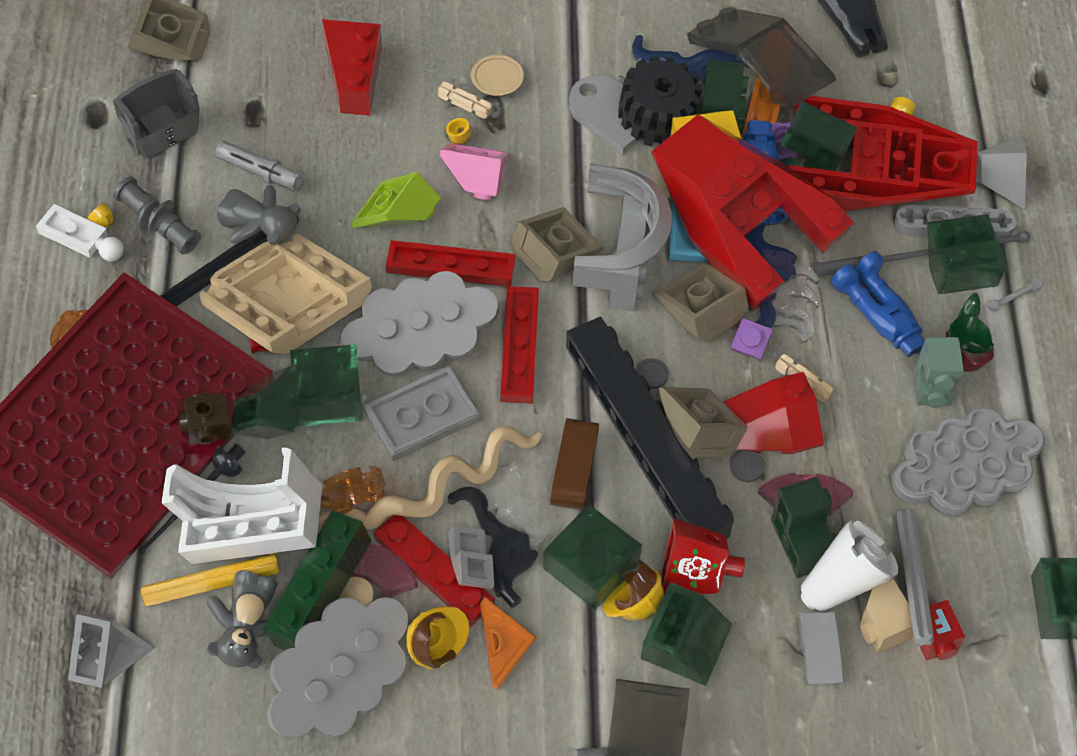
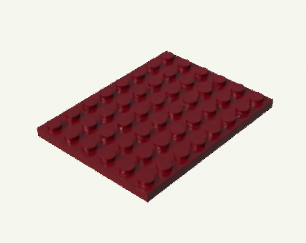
(102, 424)

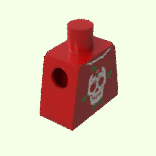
(698, 559)

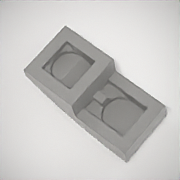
(469, 557)
(820, 648)

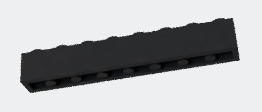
(645, 427)

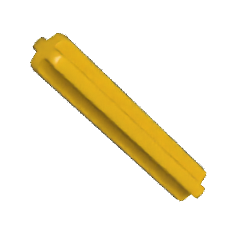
(206, 580)

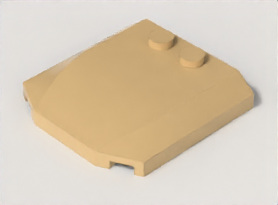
(285, 293)

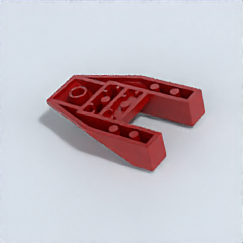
(894, 158)
(732, 187)

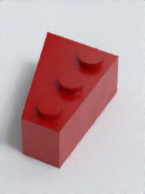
(354, 61)

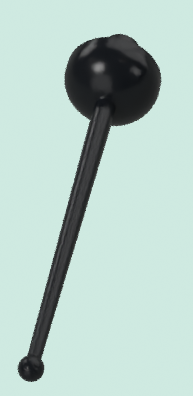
(225, 464)

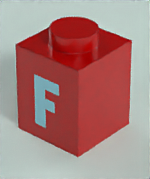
(946, 632)

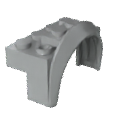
(636, 246)

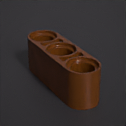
(574, 464)

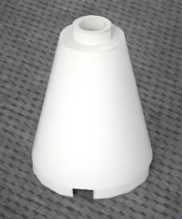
(848, 568)

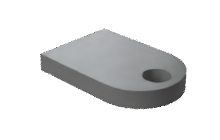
(600, 111)

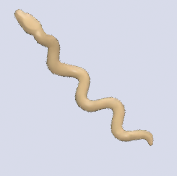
(437, 481)

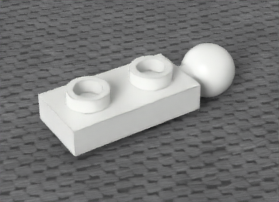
(79, 234)

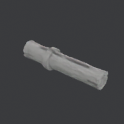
(288, 178)

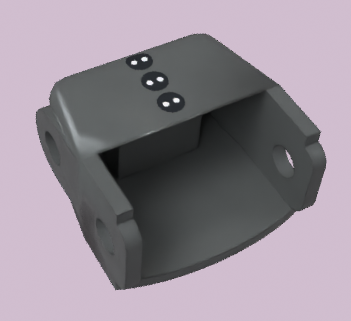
(158, 112)

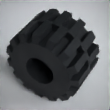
(656, 95)

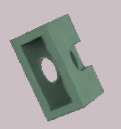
(938, 371)

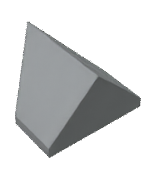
(1004, 170)
(102, 650)

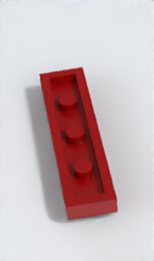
(469, 264)
(519, 345)
(430, 566)

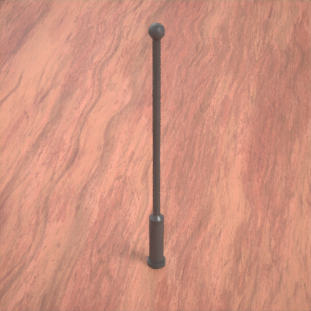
(835, 265)

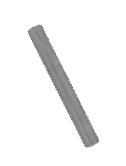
(915, 577)

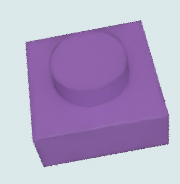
(751, 339)

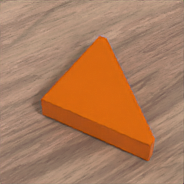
(504, 641)

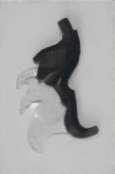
(510, 525)

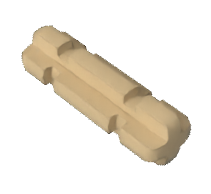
(465, 100)
(787, 365)

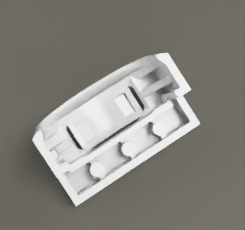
(261, 516)

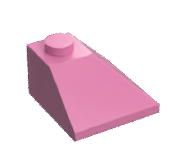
(476, 168)

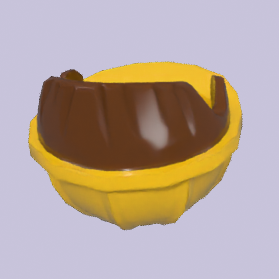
(637, 596)
(437, 636)

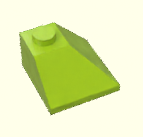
(398, 202)

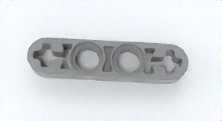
(917, 212)

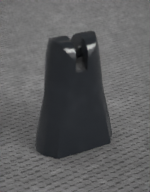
(858, 24)

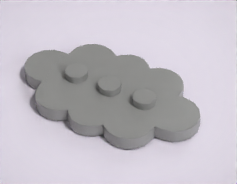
(421, 323)
(968, 461)
(337, 667)

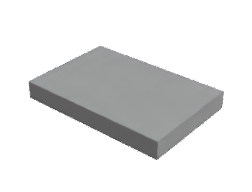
(421, 412)

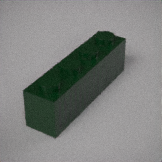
(318, 578)

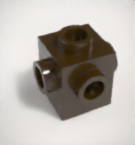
(205, 418)

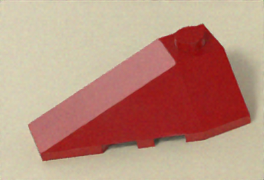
(779, 416)

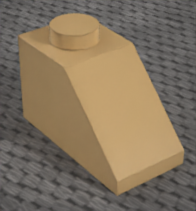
(886, 617)

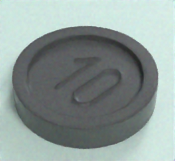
(654, 371)
(747, 466)

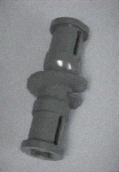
(156, 216)

